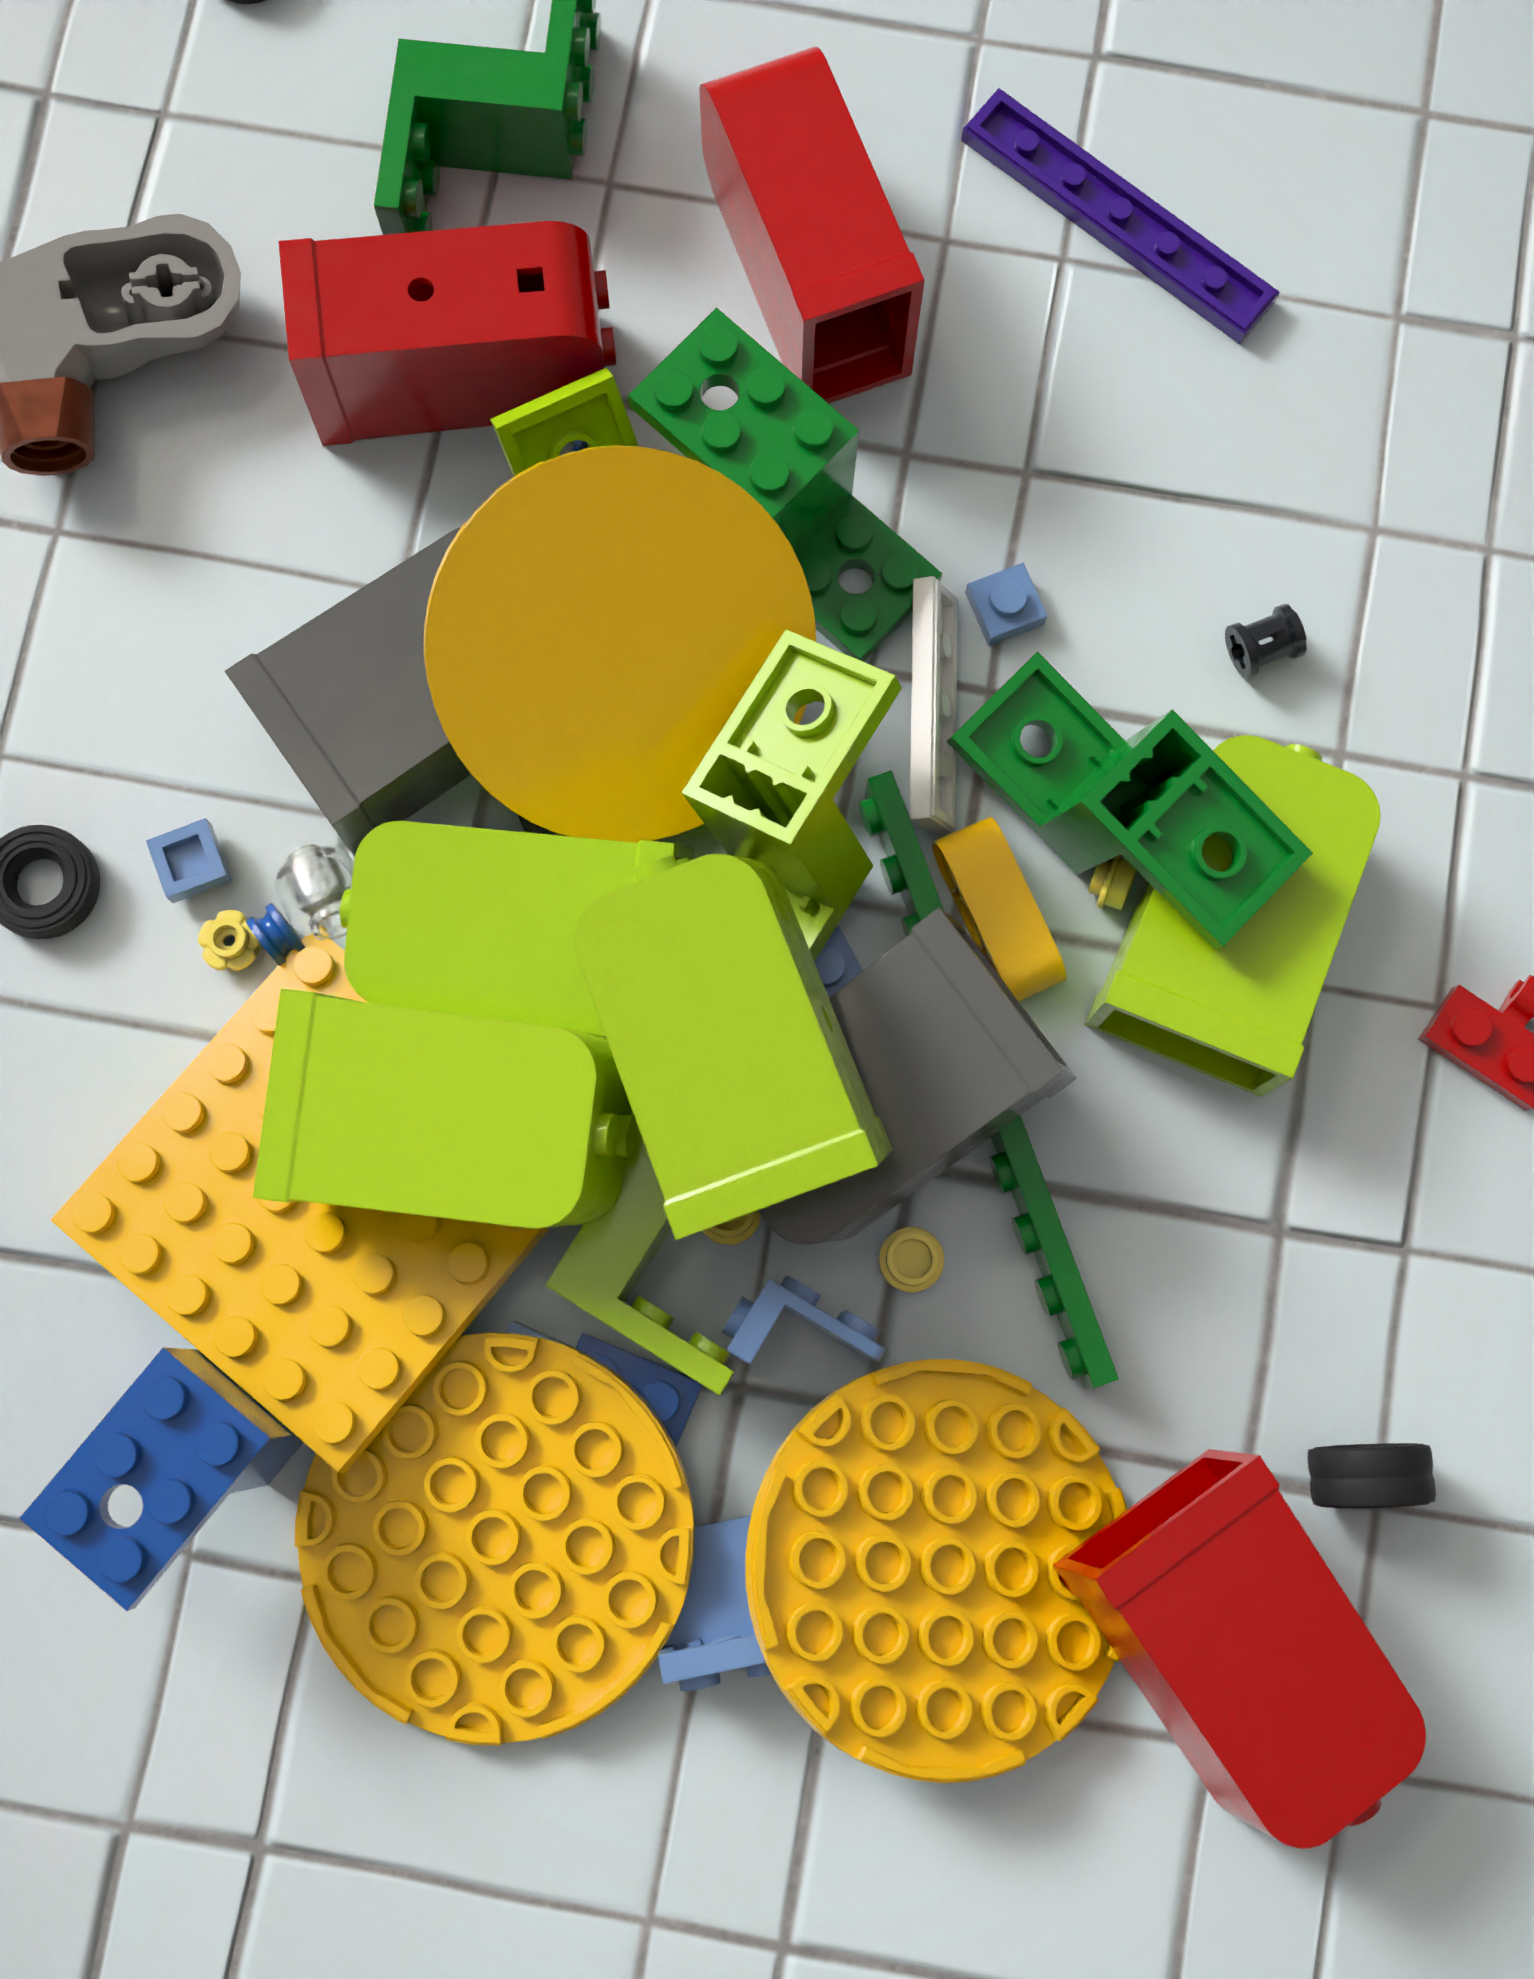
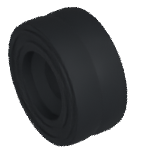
(1371, 1475)

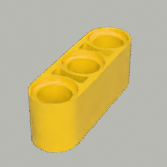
(999, 908)

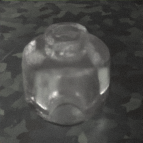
(312, 889)

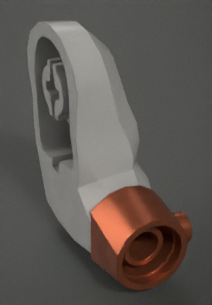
(95, 312)

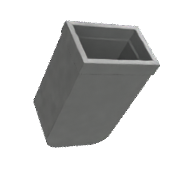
(355, 702)
(942, 1065)

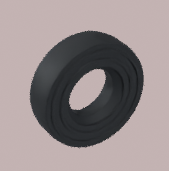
(79, 886)

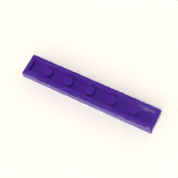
(1119, 216)

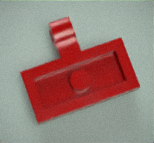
(1488, 1040)

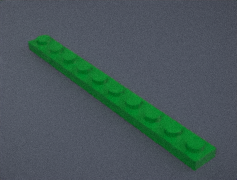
(1015, 1163)

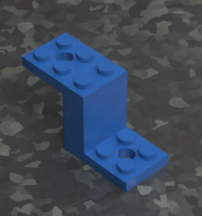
(180, 1441)

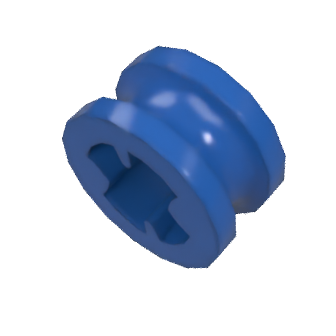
(275, 934)

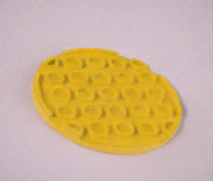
(606, 635)
(501, 1545)
(915, 1574)

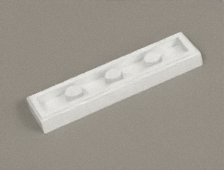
(933, 706)

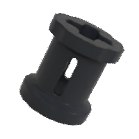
(1282, 626)

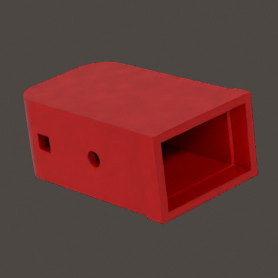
(812, 225)
(440, 325)
(1250, 1650)

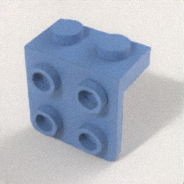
(753, 1321)
(715, 1622)

